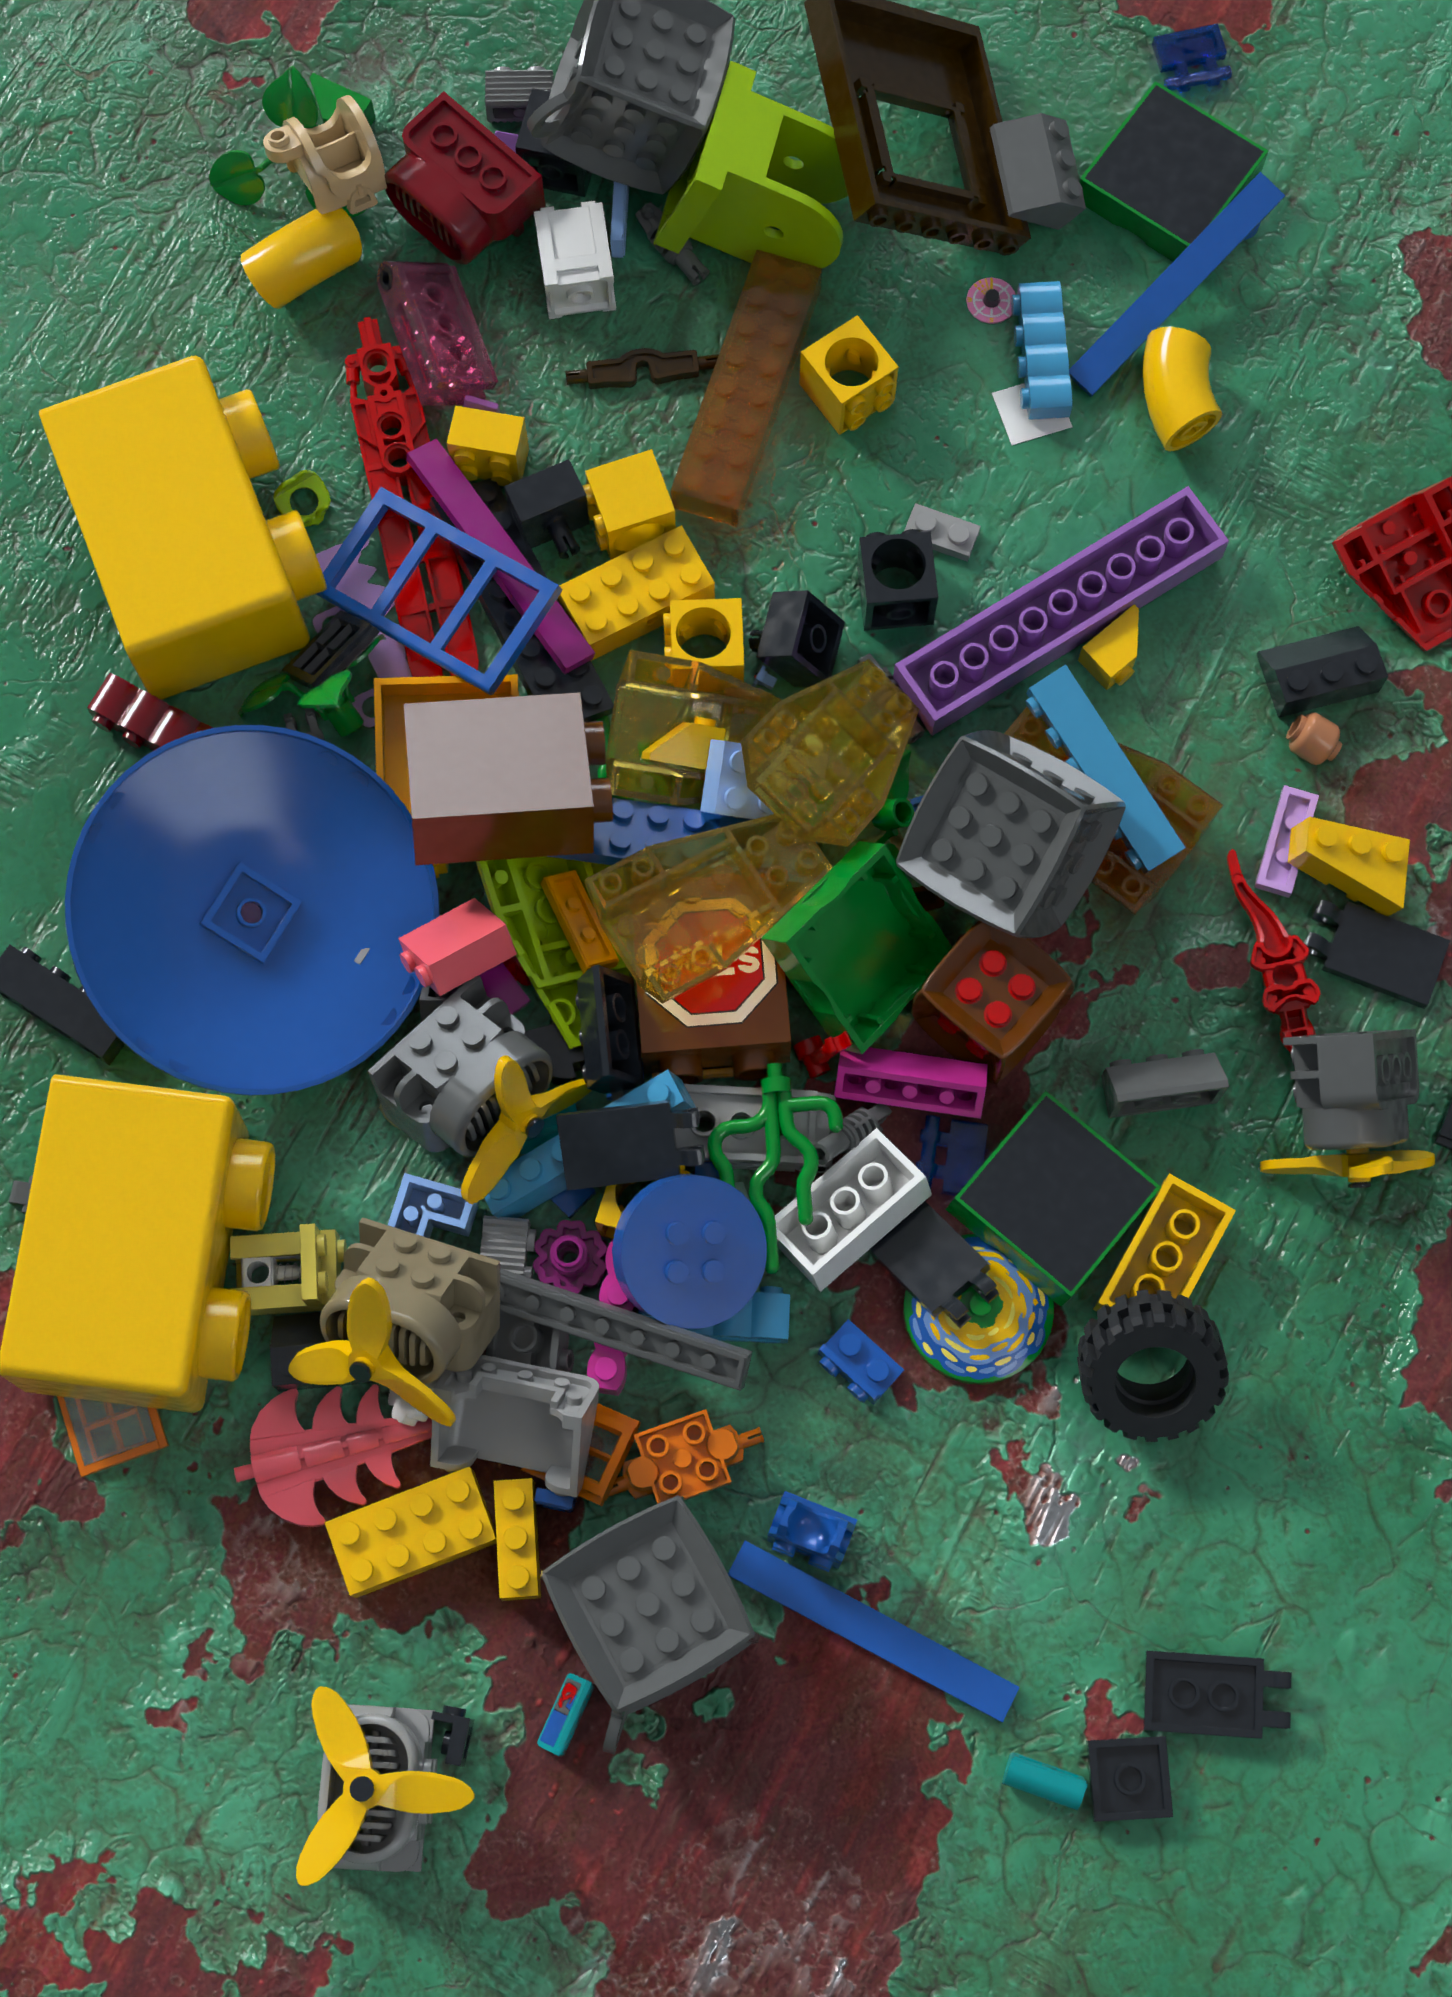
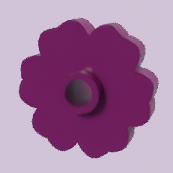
(567, 1239)

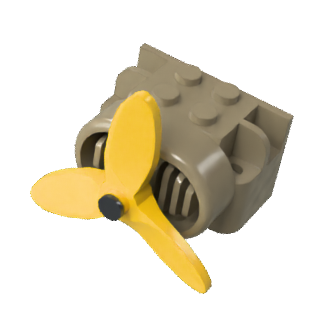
(404, 1316)

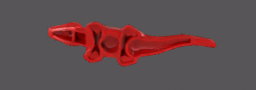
(1279, 961)

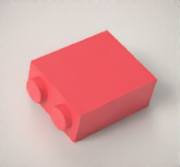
(456, 947)

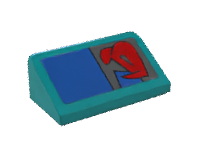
(565, 1714)

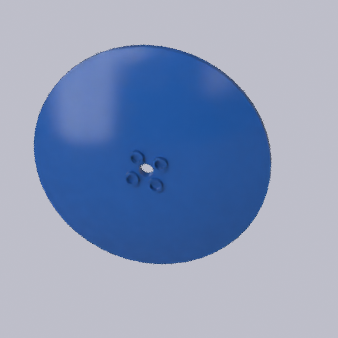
(234, 824)

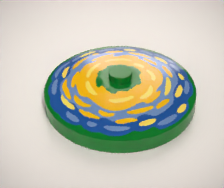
(1000, 1335)

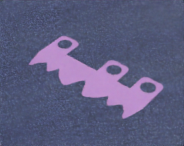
(388, 655)

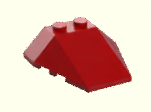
(1407, 562)

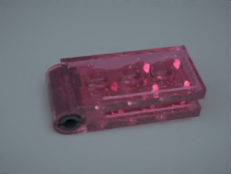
(436, 331)

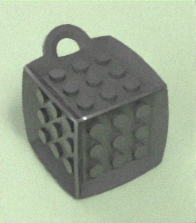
(637, 89)
(1010, 834)
(648, 1608)

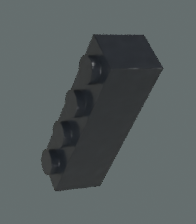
(56, 1002)

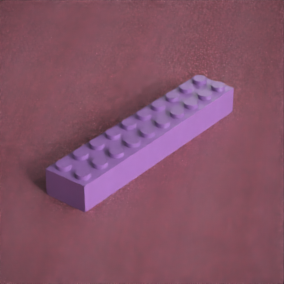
(1060, 610)

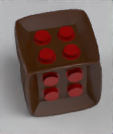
(992, 999)

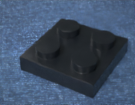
(1129, 1779)

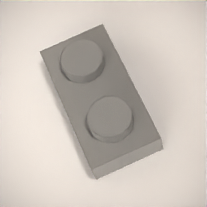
(948, 533)

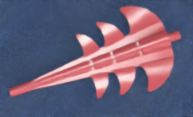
(292, 1459)

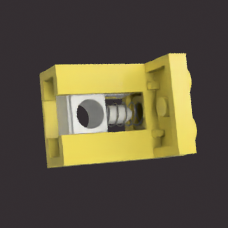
(320, 1266)

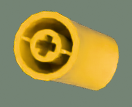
(302, 255)
(1179, 386)

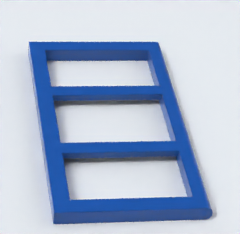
(493, 561)

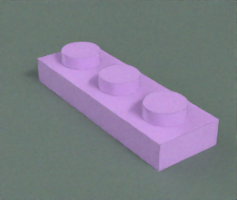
(1275, 872)

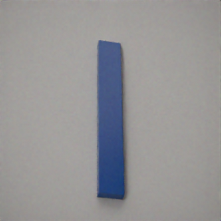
(1175, 284)
(873, 1631)

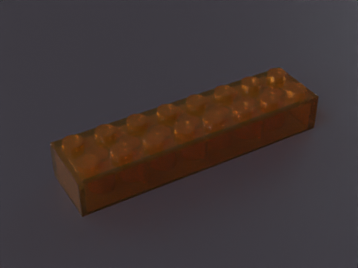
(746, 388)

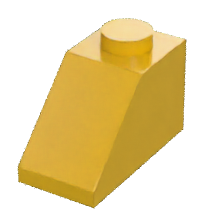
(1113, 651)
(686, 744)

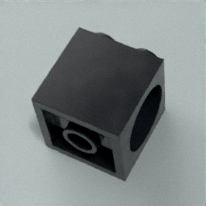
(555, 171)
(891, 607)

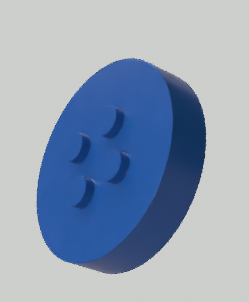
(689, 1251)

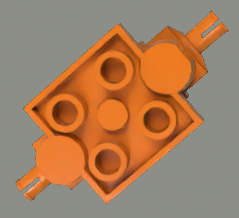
(683, 1458)

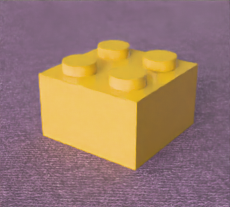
(488, 445)

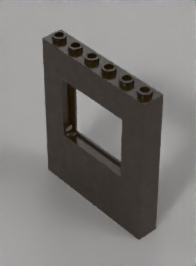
(925, 66)

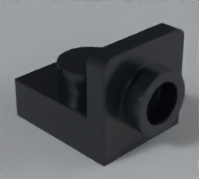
(457, 1741)

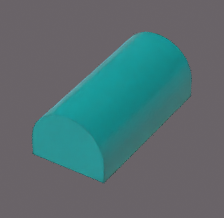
(1044, 1781)

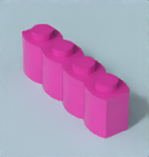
(605, 1363)

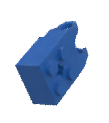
(810, 1531)

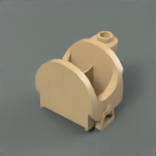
(333, 159)

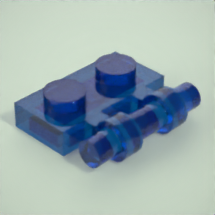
(1188, 49)
(964, 1152)

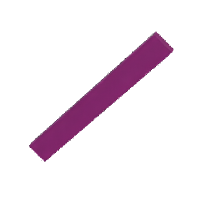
(474, 518)

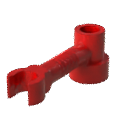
(816, 1054)

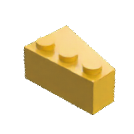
(1353, 859)

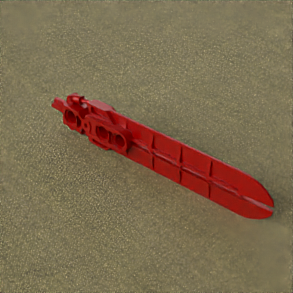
(386, 409)

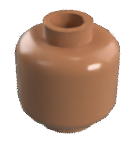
(1314, 738)

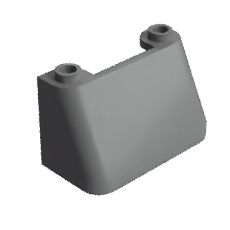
(517, 1419)

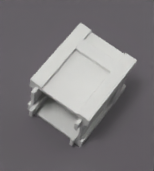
(575, 259)

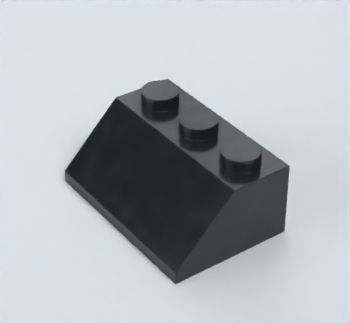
(1322, 670)
(609, 1031)
(289, 1337)

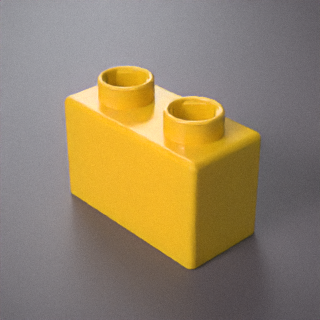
(177, 527)
(133, 1246)

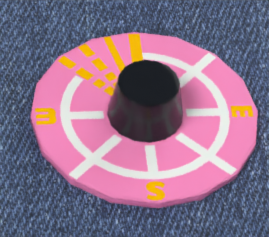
(990, 300)

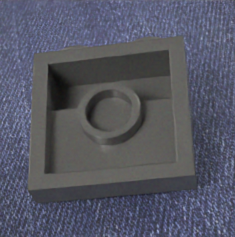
(531, 1344)

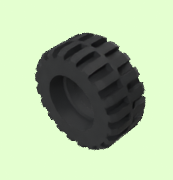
(1160, 1407)

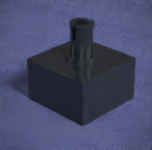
(549, 507)
(799, 638)

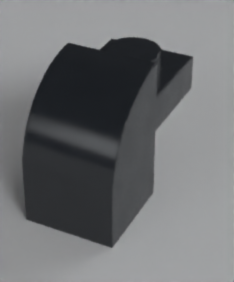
(564, 1060)

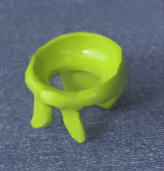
(311, 481)

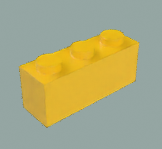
(517, 1539)

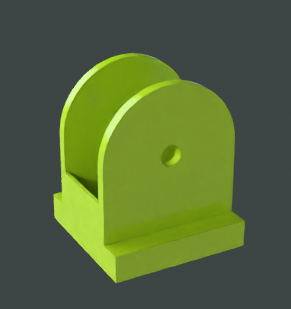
(749, 182)

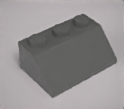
(1038, 170)
(1163, 1083)

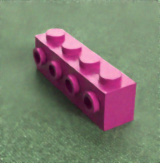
(912, 1081)

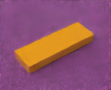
(579, 920)

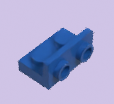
(859, 1362)

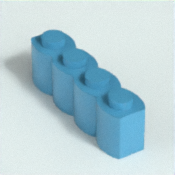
(1043, 350)
(760, 1320)

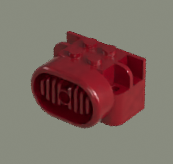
(461, 182)

